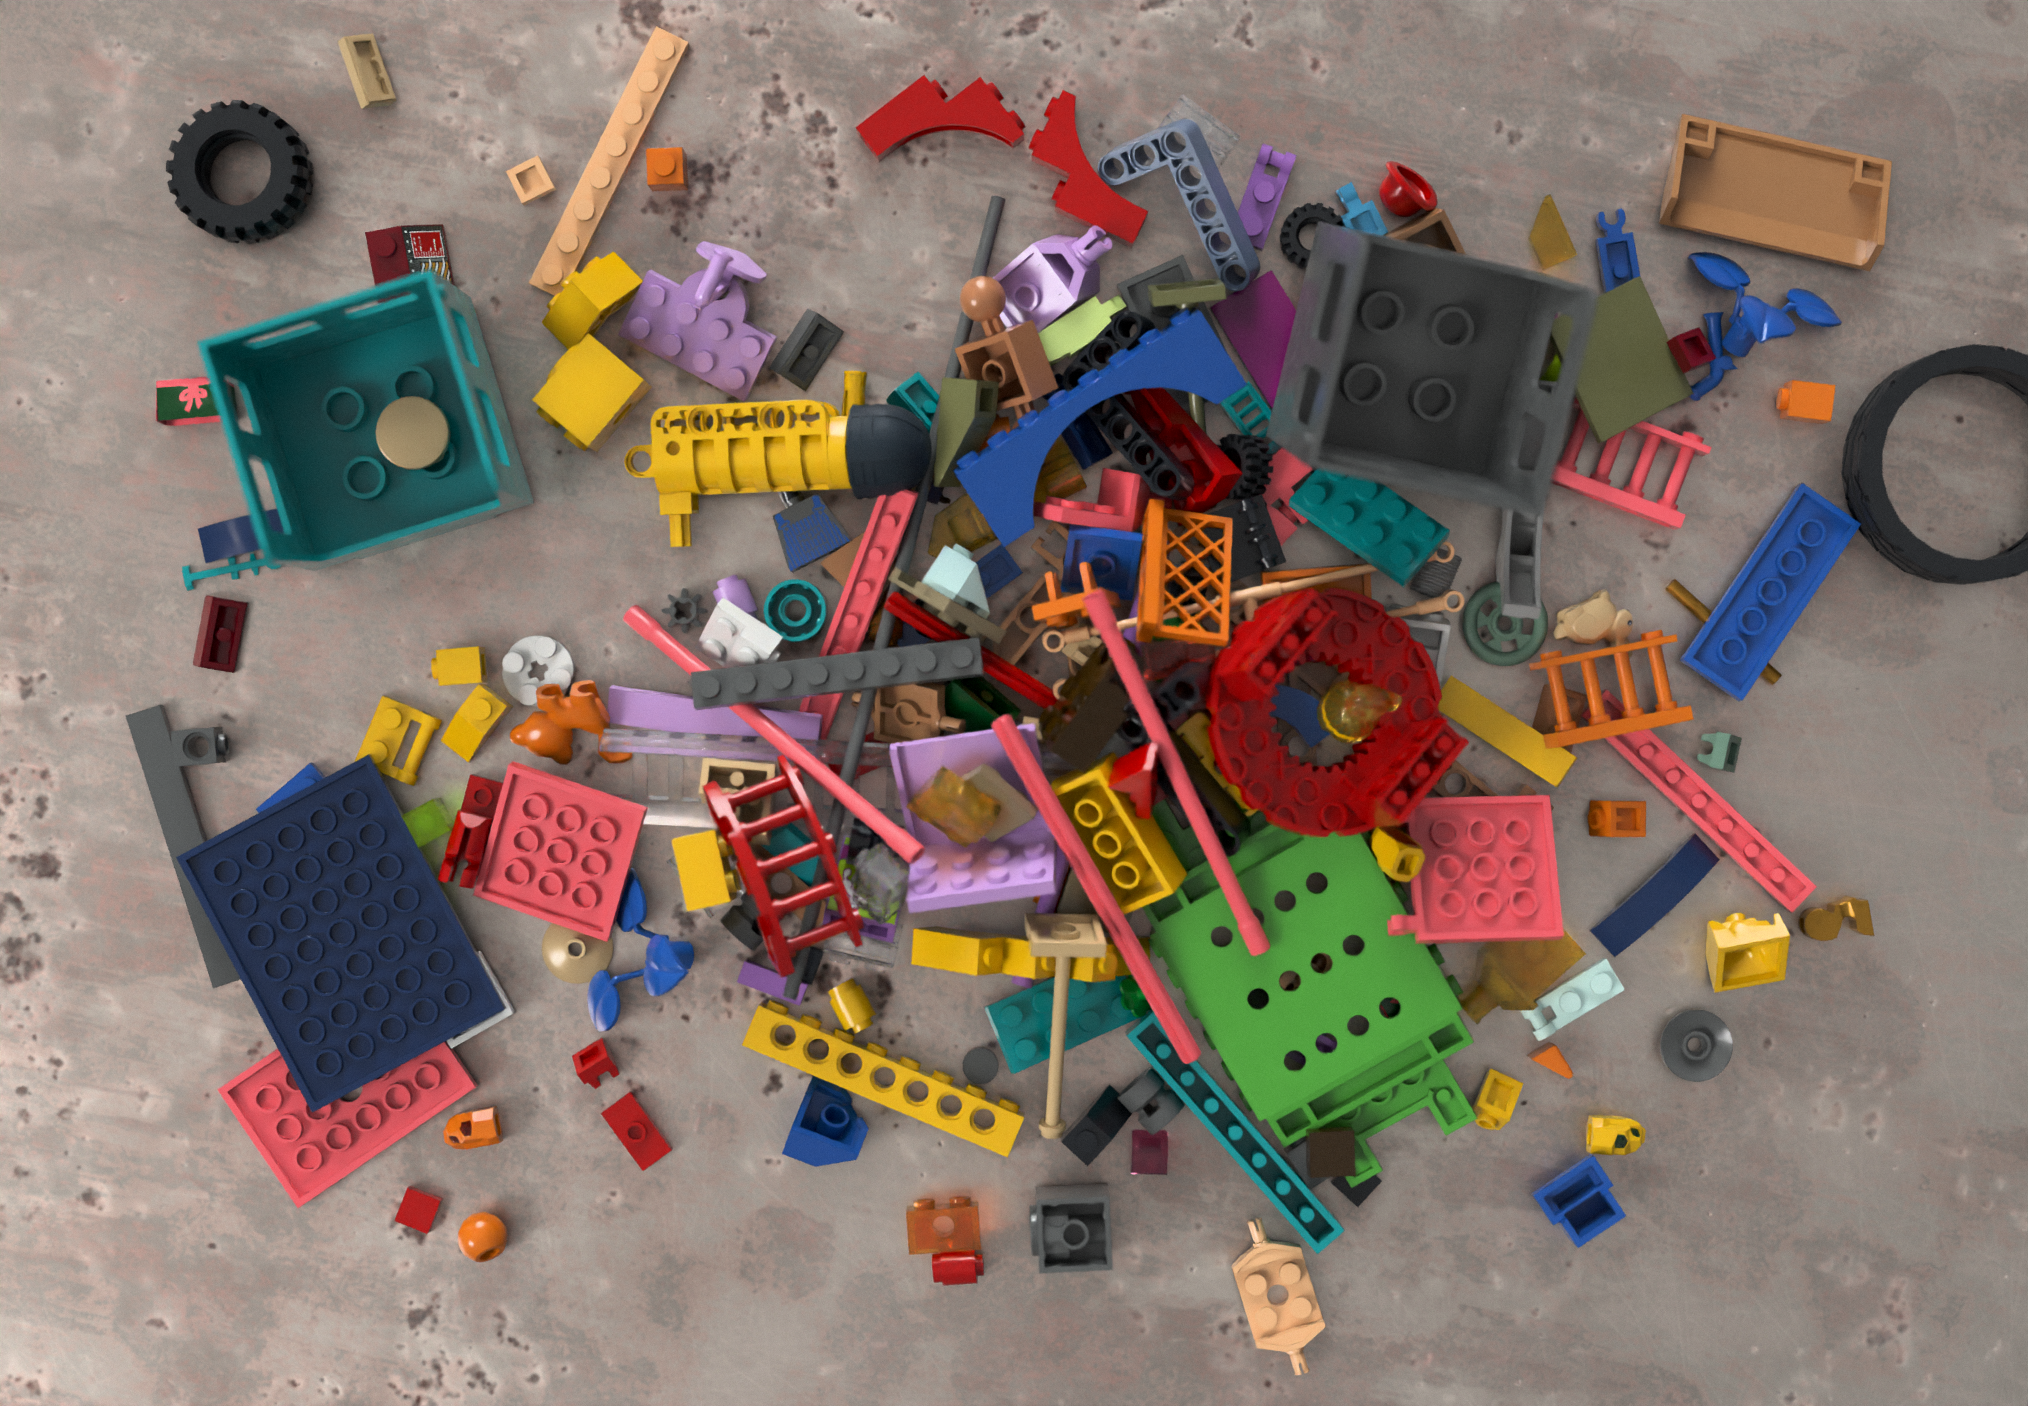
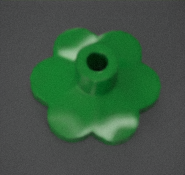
(1133, 997)

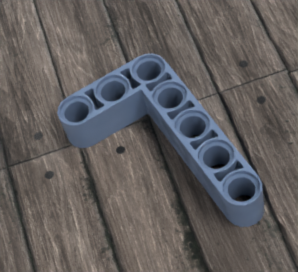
(1193, 191)

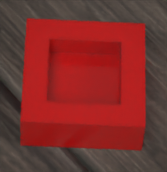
(418, 1209)

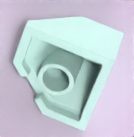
(958, 579)

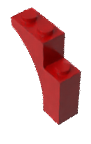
(923, 111)
(1084, 194)

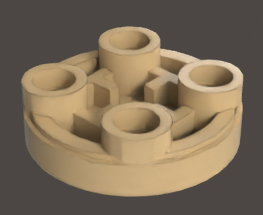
(413, 433)

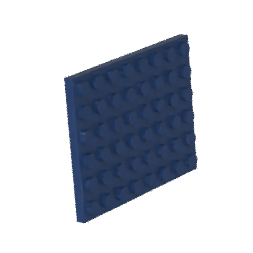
(341, 933)

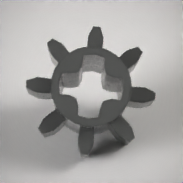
(674, 611)

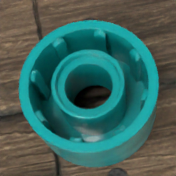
(776, 610)

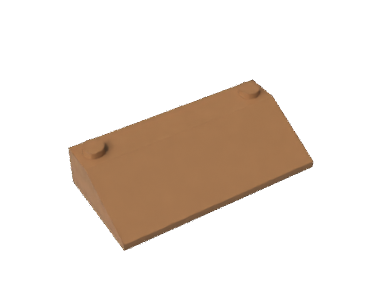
(1777, 192)

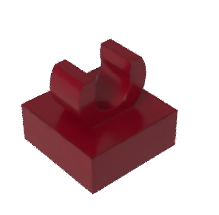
(1691, 350)

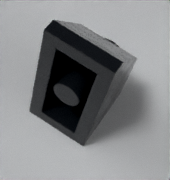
(1096, 1126)

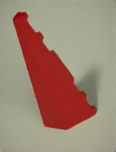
(1210, 467)

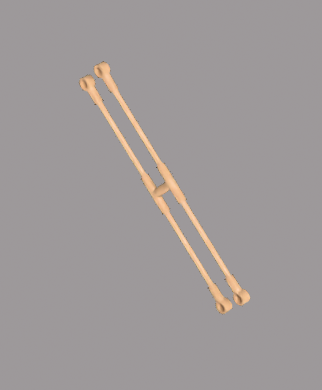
(1250, 596)

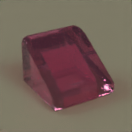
(1149, 1152)

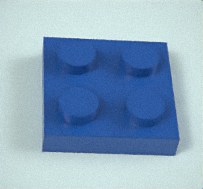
(1112, 557)

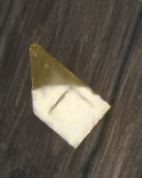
(1550, 236)

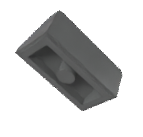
(806, 349)

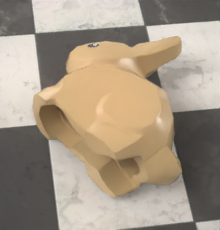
(1594, 621)

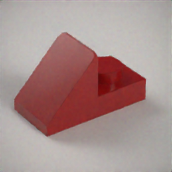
(1138, 774)

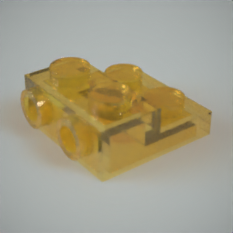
(954, 807)

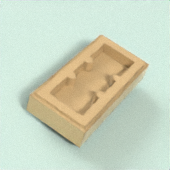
(367, 71)

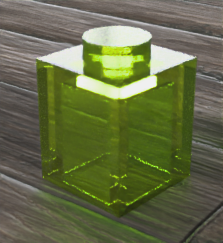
(429, 822)

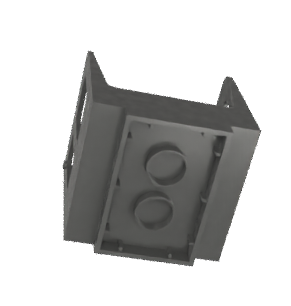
(1426, 368)

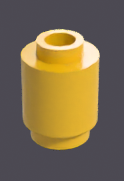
(852, 1006)

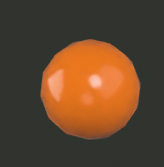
(482, 1237)

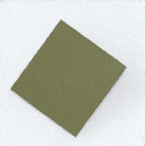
(1626, 362)

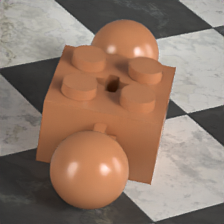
(1003, 355)

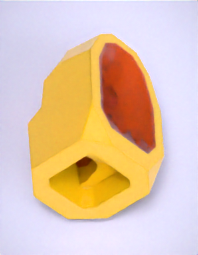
(1397, 853)

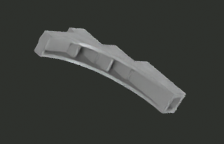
(1521, 536)

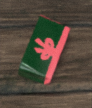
(188, 401)

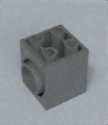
(1071, 1228)

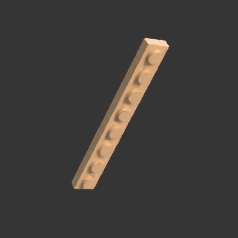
(610, 161)

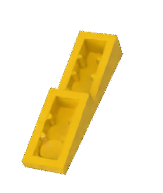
(1504, 731)

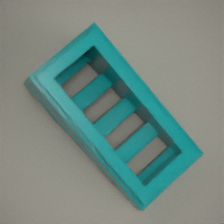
(1236, 418)

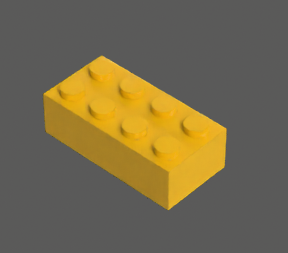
(1125, 849)

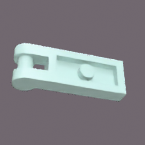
(1574, 998)

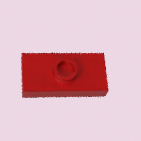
(636, 1131)

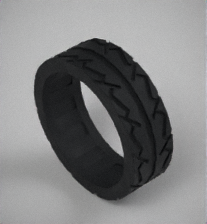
(1864, 466)

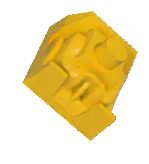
(1746, 952)

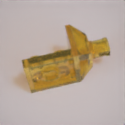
(1517, 973)

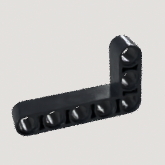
(1122, 413)
(1179, 697)

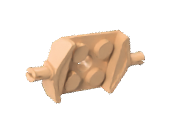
(1285, 1324)

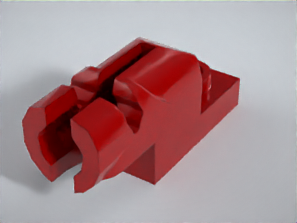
(471, 830)

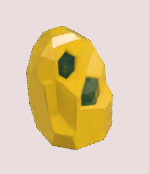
(1613, 1135)

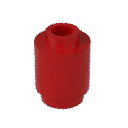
(957, 1267)

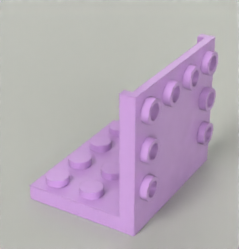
(983, 872)

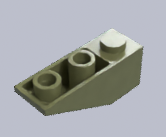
(964, 421)

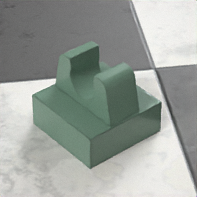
(1724, 751)

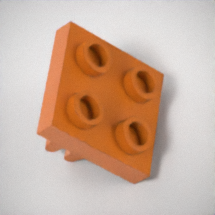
(1065, 611)

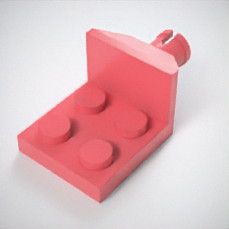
(1119, 505)

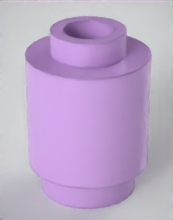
(737, 593)

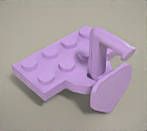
(698, 327)

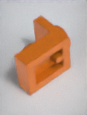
(1617, 818)

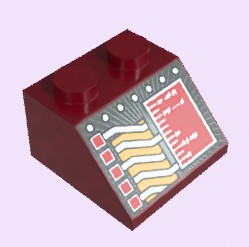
(408, 251)

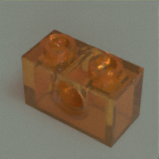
(925, 1238)

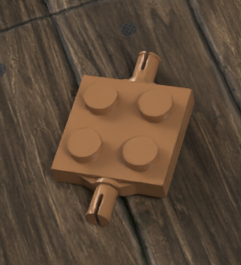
(911, 713)

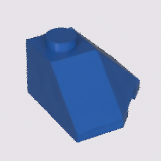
(825, 1127)

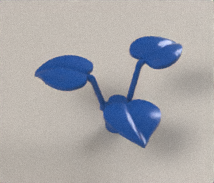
(1759, 319)
(665, 960)

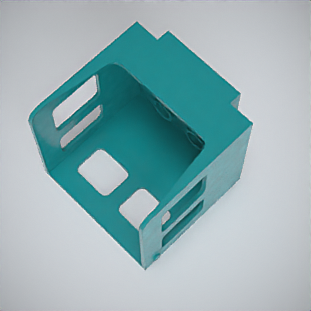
(317, 414)

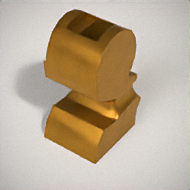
(1826, 924)

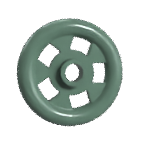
(1492, 651)

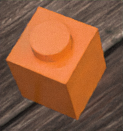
(667, 169)
(1806, 401)

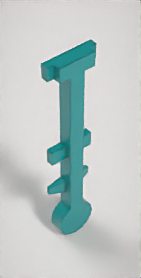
(233, 568)

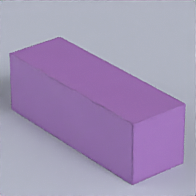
(767, 981)

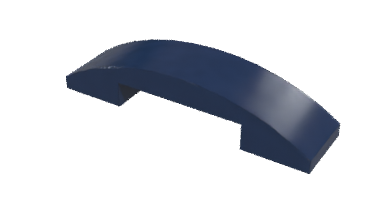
(234, 537)
(1655, 896)

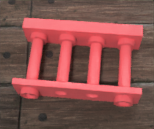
(1631, 498)

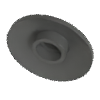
(1714, 1047)

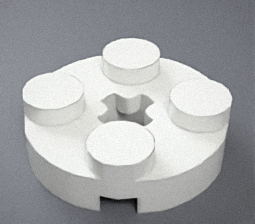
(519, 662)

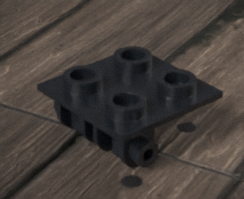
(1253, 539)

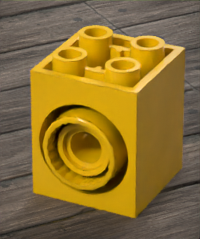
(589, 394)

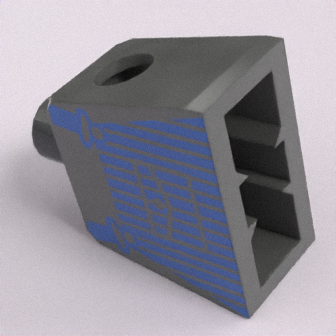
(807, 529)

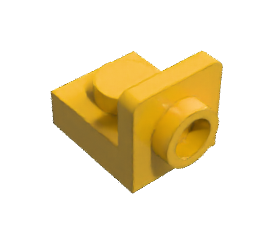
(1496, 1100)

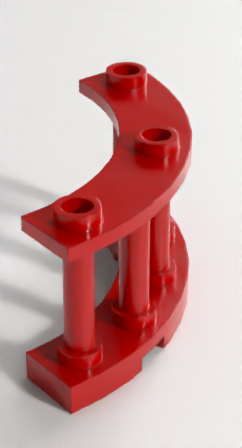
(755, 872)

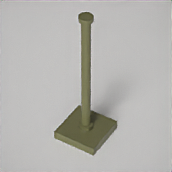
(1189, 295)

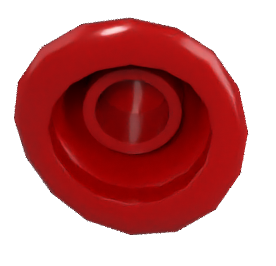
(1406, 191)

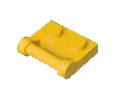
(388, 735)

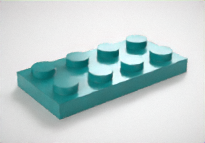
(1370, 522)
(1025, 1018)

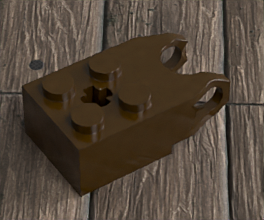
(1088, 709)

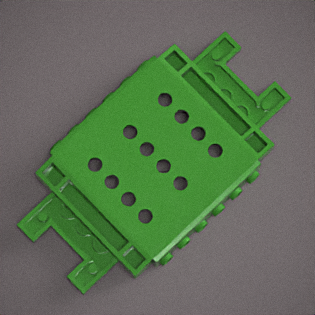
(1368, 1076)

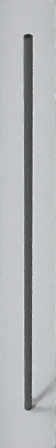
(888, 619)

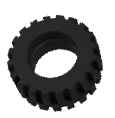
(201, 146)

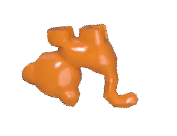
(551, 730)

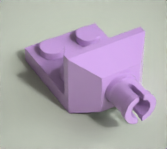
(1052, 278)

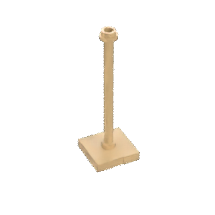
(1062, 938)

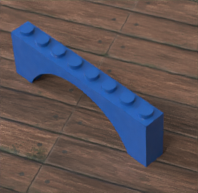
(1178, 357)

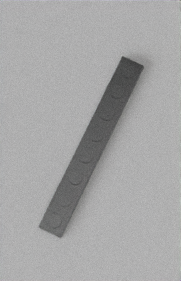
(837, 674)

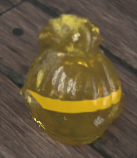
(1353, 710)

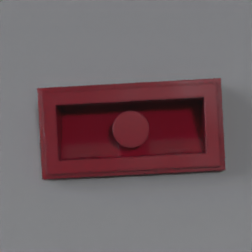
(219, 634)

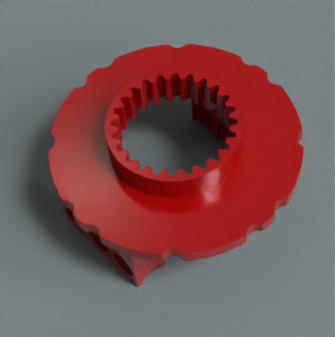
(1385, 772)

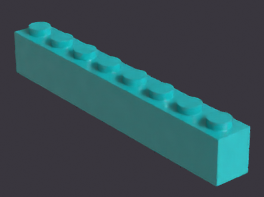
(1237, 1135)

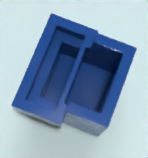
(1580, 1201)

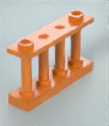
(1633, 718)

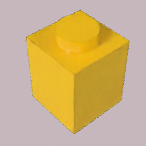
(460, 666)

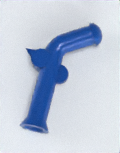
(1717, 366)

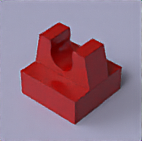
(593, 1062)

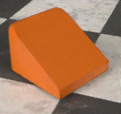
(1551, 1057)

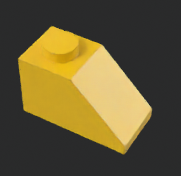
(475, 721)

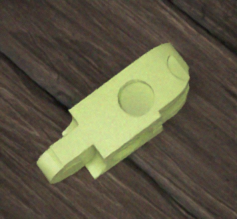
(1078, 328)

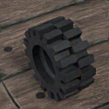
(1293, 224)
(1251, 454)

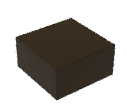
(1330, 1152)

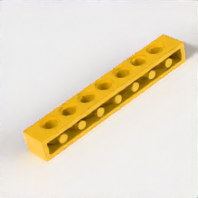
(763, 1038)

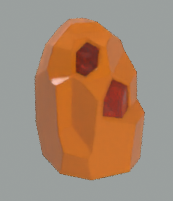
(474, 1128)

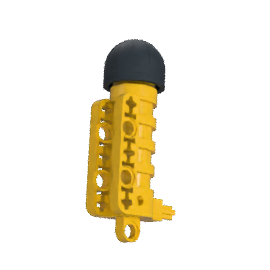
(869, 451)

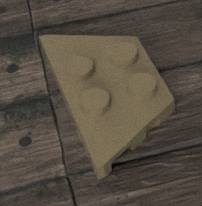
(948, 609)

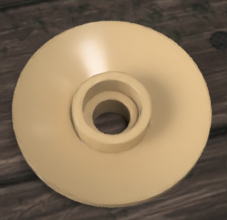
(571, 968)

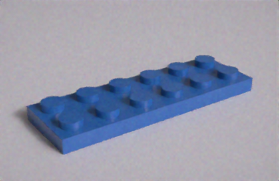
(1770, 592)

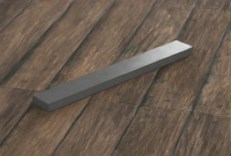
(179, 825)

